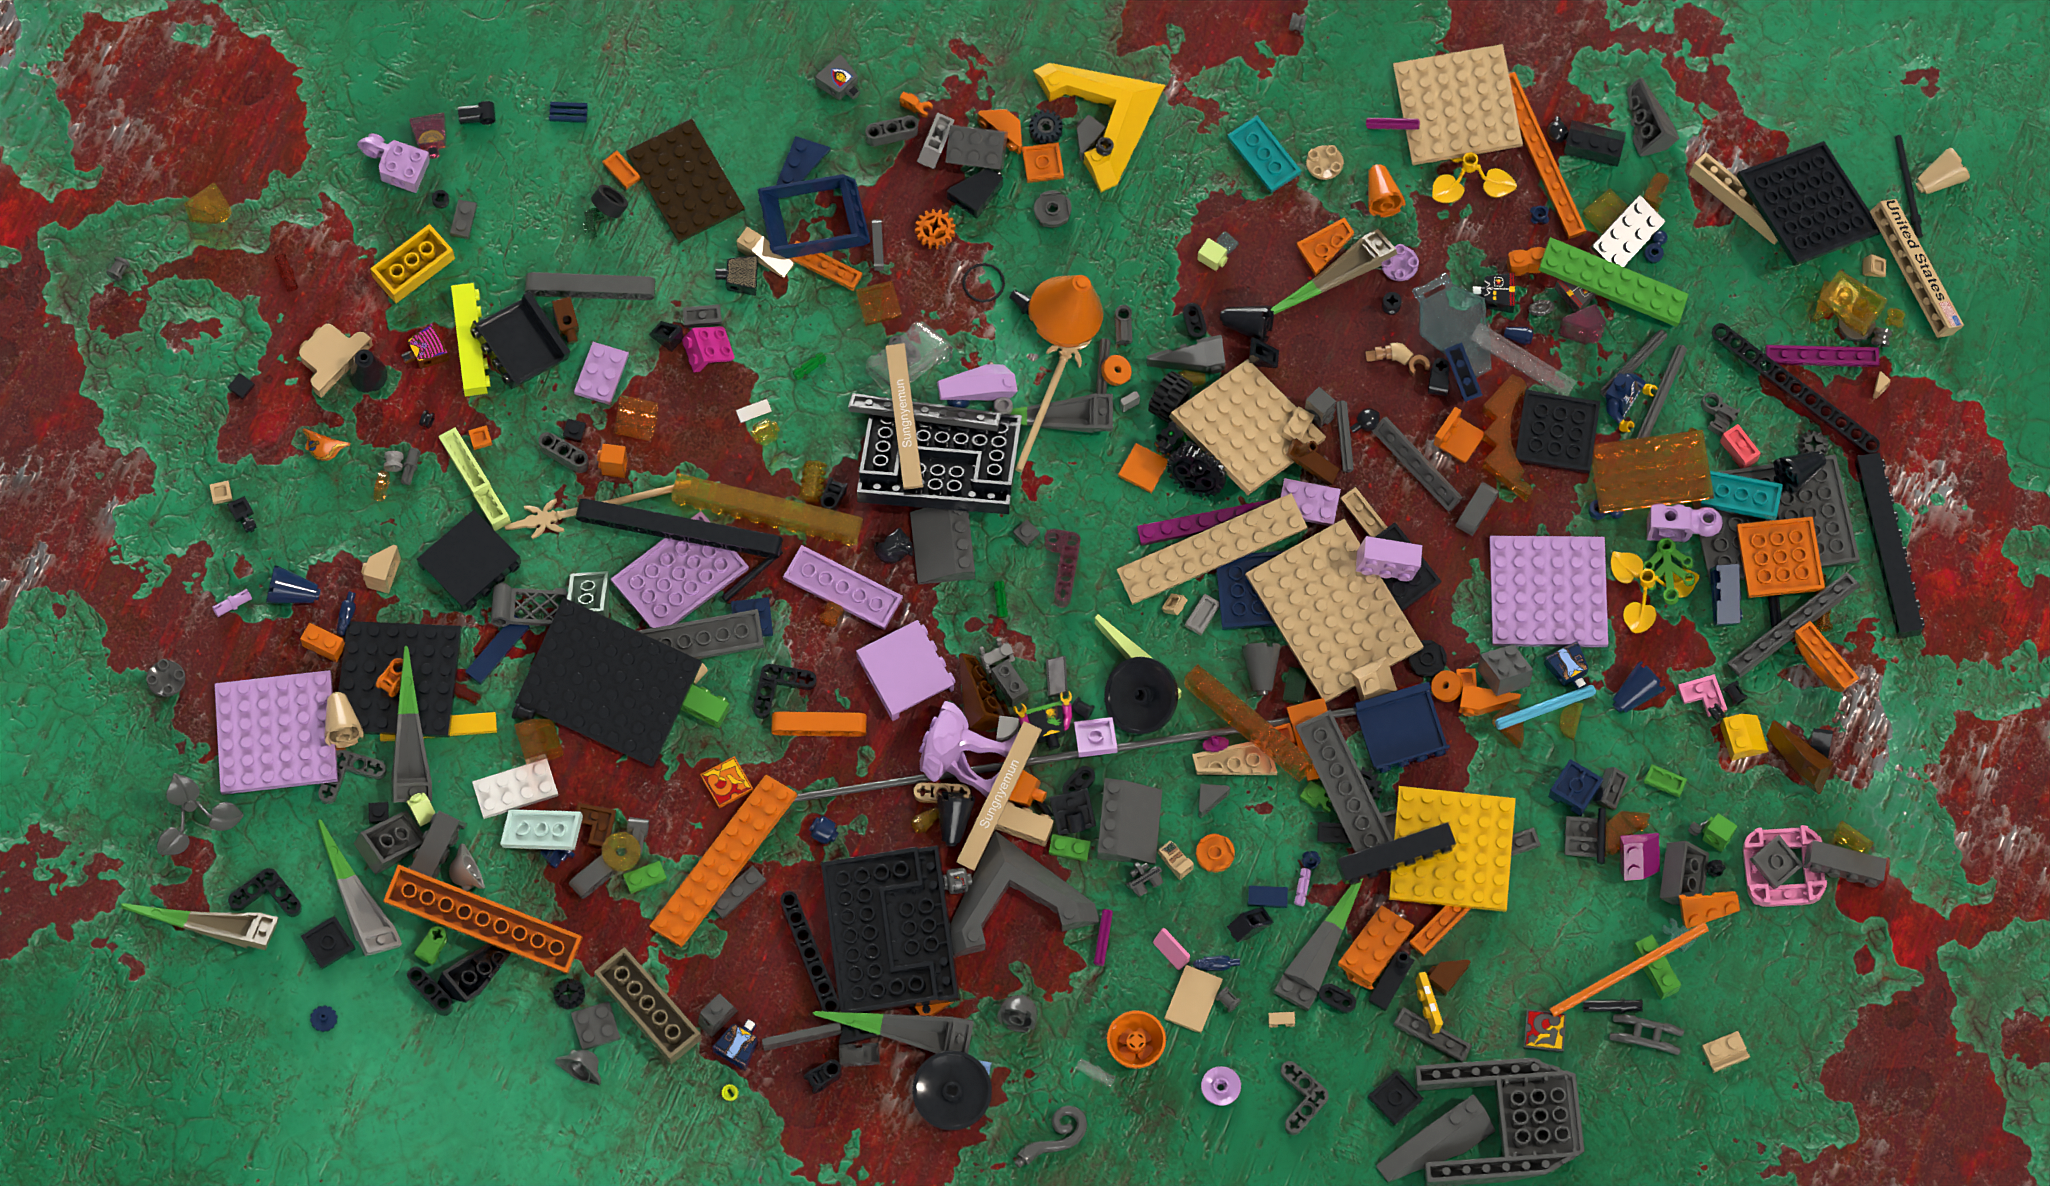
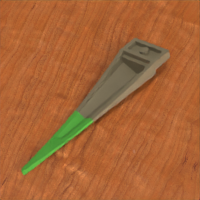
(1360, 258)
(235, 928)

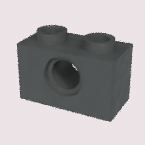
(1321, 406)
(1009, 683)

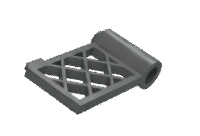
(504, 605)

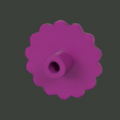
(1215, 744)

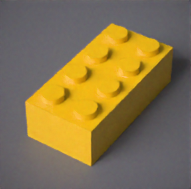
(412, 263)

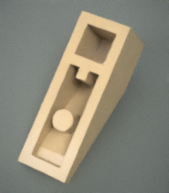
(753, 244)

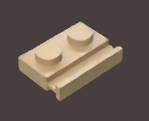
(1725, 1051)

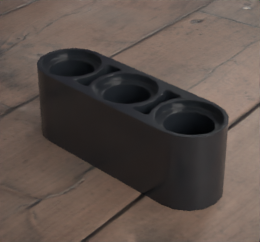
(433, 999)

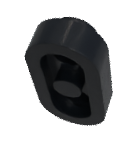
(1194, 322)
(1076, 782)
(1338, 997)

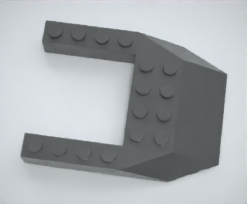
(1535, 1119)

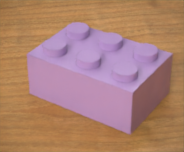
(1388, 558)

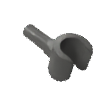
(1695, 829)

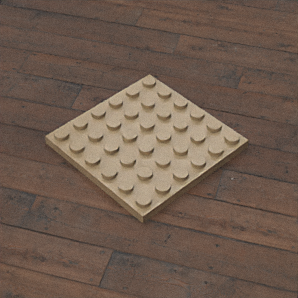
(1460, 104)
(1243, 425)

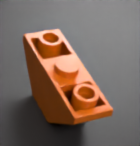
(1003, 121)

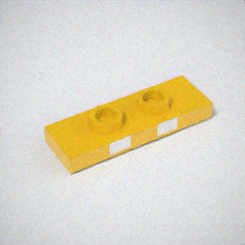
(1430, 1007)

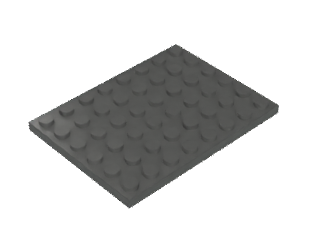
(1819, 498)

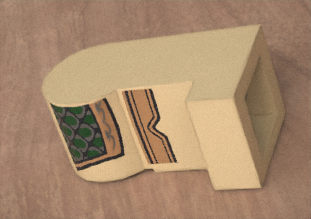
(1176, 860)

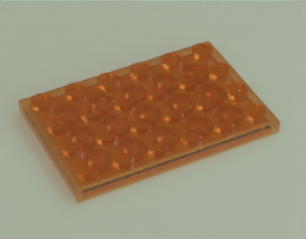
(1651, 471)

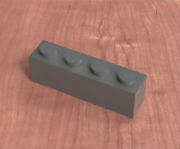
(1844, 863)

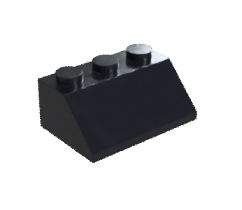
(1595, 143)

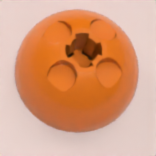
(1134, 1029)

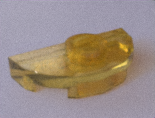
(1569, 720)

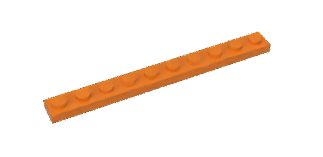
(1545, 163)

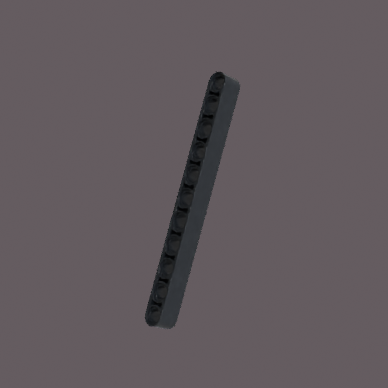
(1790, 381)
(679, 528)

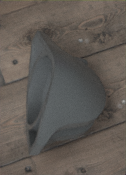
(581, 1066)

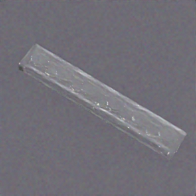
(1522, 360)

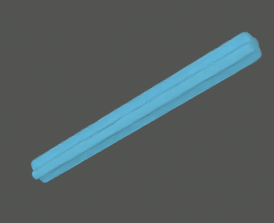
(1545, 707)

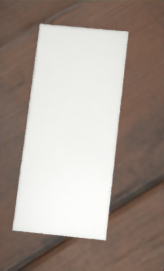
(753, 410)

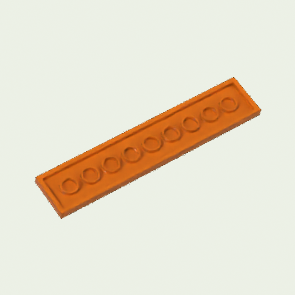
(723, 861)

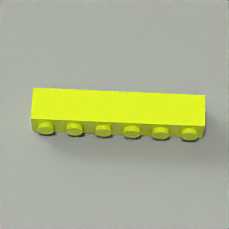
(471, 355)

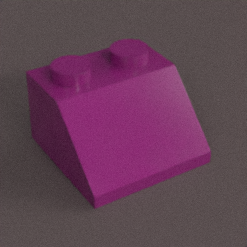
(1639, 856)

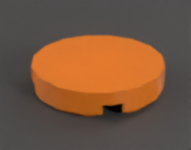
(1215, 853)

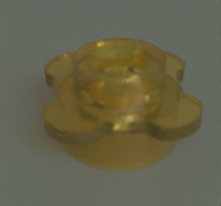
(1895, 313)

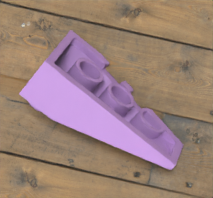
(980, 383)

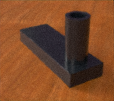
(1391, 980)

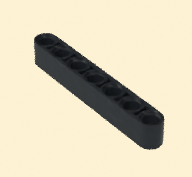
(809, 945)

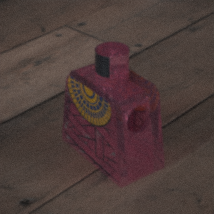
(430, 133)

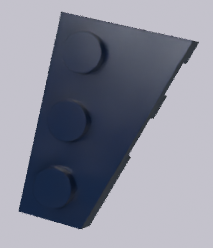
(801, 160)

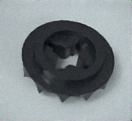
(563, 1000)

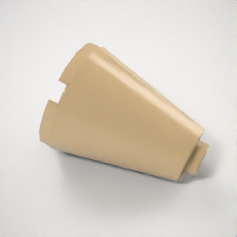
(1942, 173)
(341, 722)

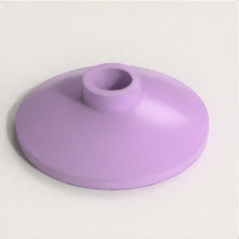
(1221, 1076)

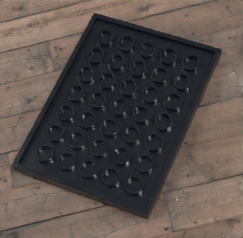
(608, 682)

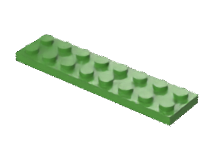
(1613, 282)

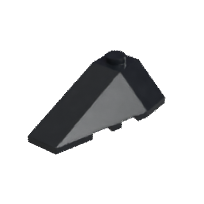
(473, 973)

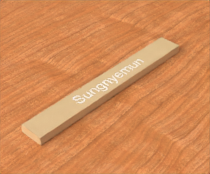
(904, 416)
(999, 796)

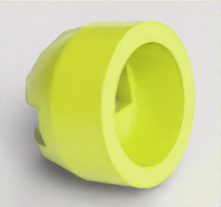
(726, 1095)

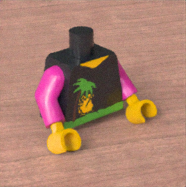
(1051, 718)

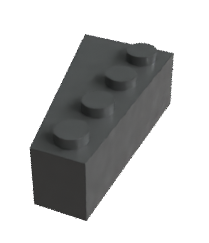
(436, 844)

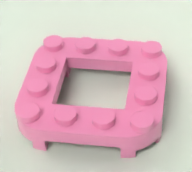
(1784, 895)

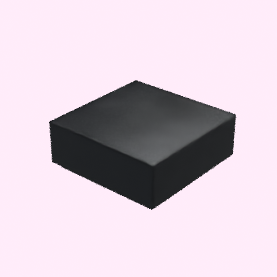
(241, 386)

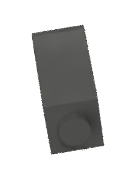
(1088, 134)

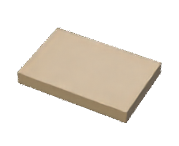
(1193, 999)

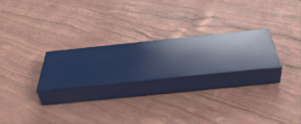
(496, 651)

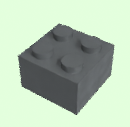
(1505, 670)

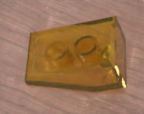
(1853, 302)

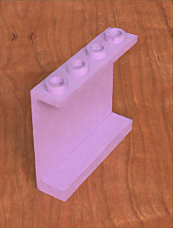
(905, 668)

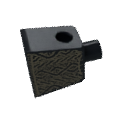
(740, 274)

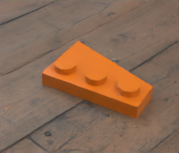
(1325, 244)
(1707, 908)

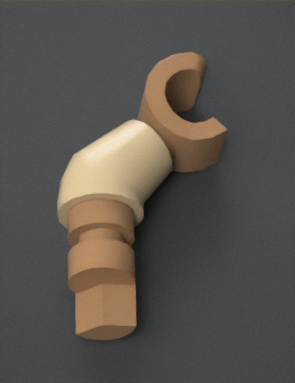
(1400, 353)

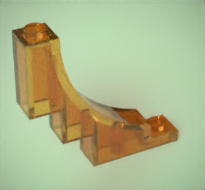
(1502, 460)

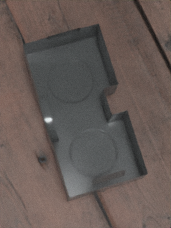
(859, 1056)

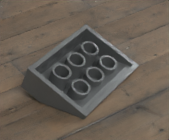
(942, 545)
(1129, 822)

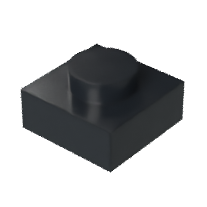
(574, 430)
(378, 812)

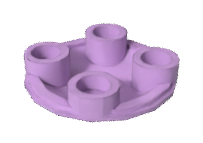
(1402, 265)

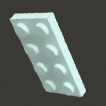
(541, 829)

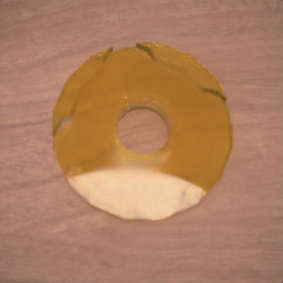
(621, 840)

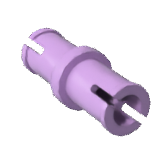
(232, 603)

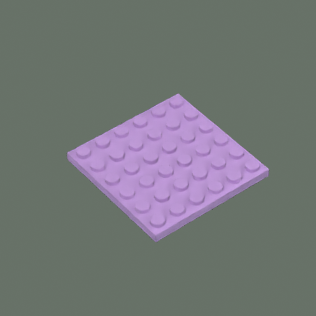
(1548, 591)
(274, 732)

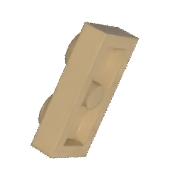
(1298, 424)

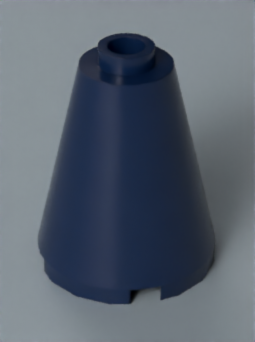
(291, 588)
(1637, 689)

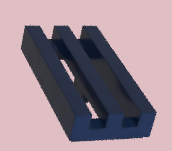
(568, 108)

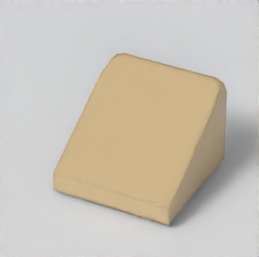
(1874, 266)
(1881, 385)

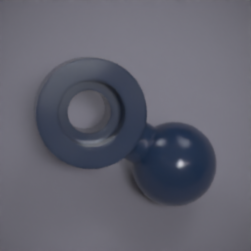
(1659, 238)
(1594, 506)

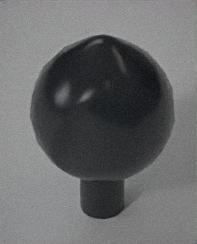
(1557, 131)
(1366, 420)

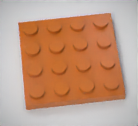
(1780, 557)

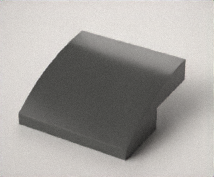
(1581, 836)

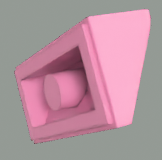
(1171, 949)

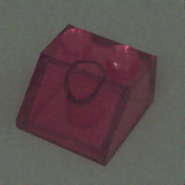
(1583, 325)

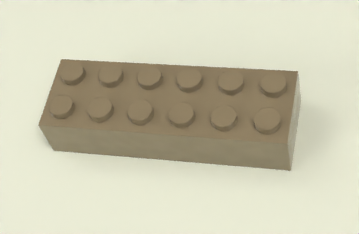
(647, 1005)

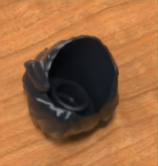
(894, 547)

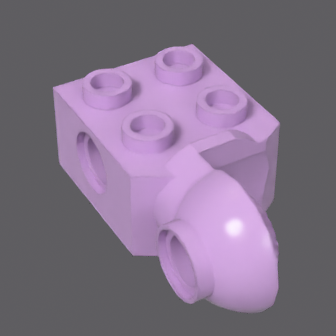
(399, 162)
(1681, 522)

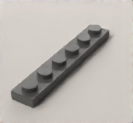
(1417, 464)

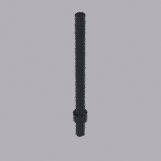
(1915, 218)

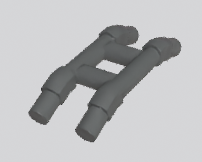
(1636, 1038)

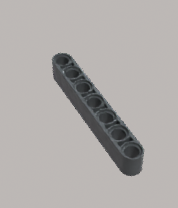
(590, 286)

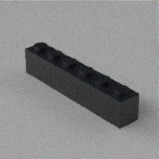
(1396, 853)

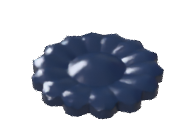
(323, 1018)

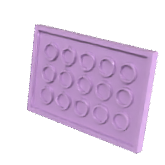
(676, 578)

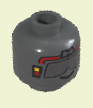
(957, 880)

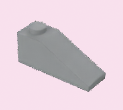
(935, 141)

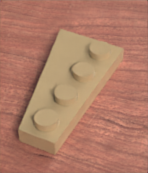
(1234, 760)

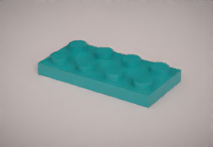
(1264, 154)
(1744, 495)

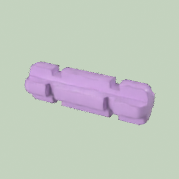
(1302, 887)

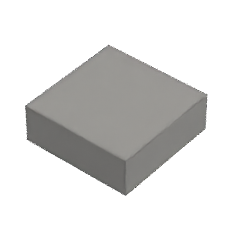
(1129, 401)

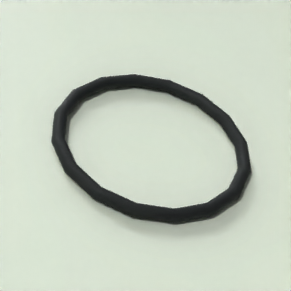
(986, 300)

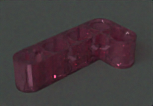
(1064, 569)

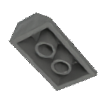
(1683, 871)

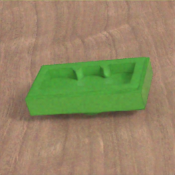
(1665, 780)

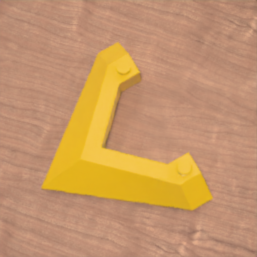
(1131, 104)

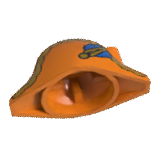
(323, 447)

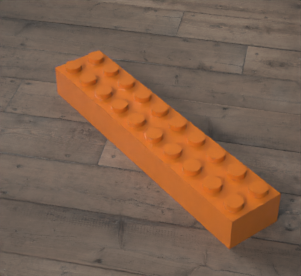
(483, 919)

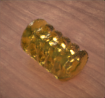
(811, 479)

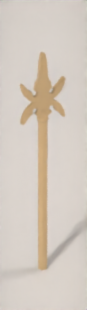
(1065, 354)
(545, 518)

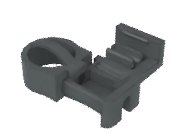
(1724, 413)

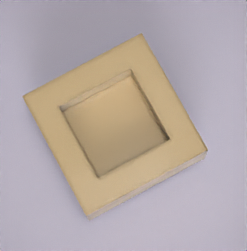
(221, 492)
(1174, 604)

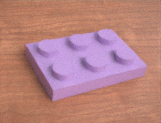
(601, 373)
(1314, 501)

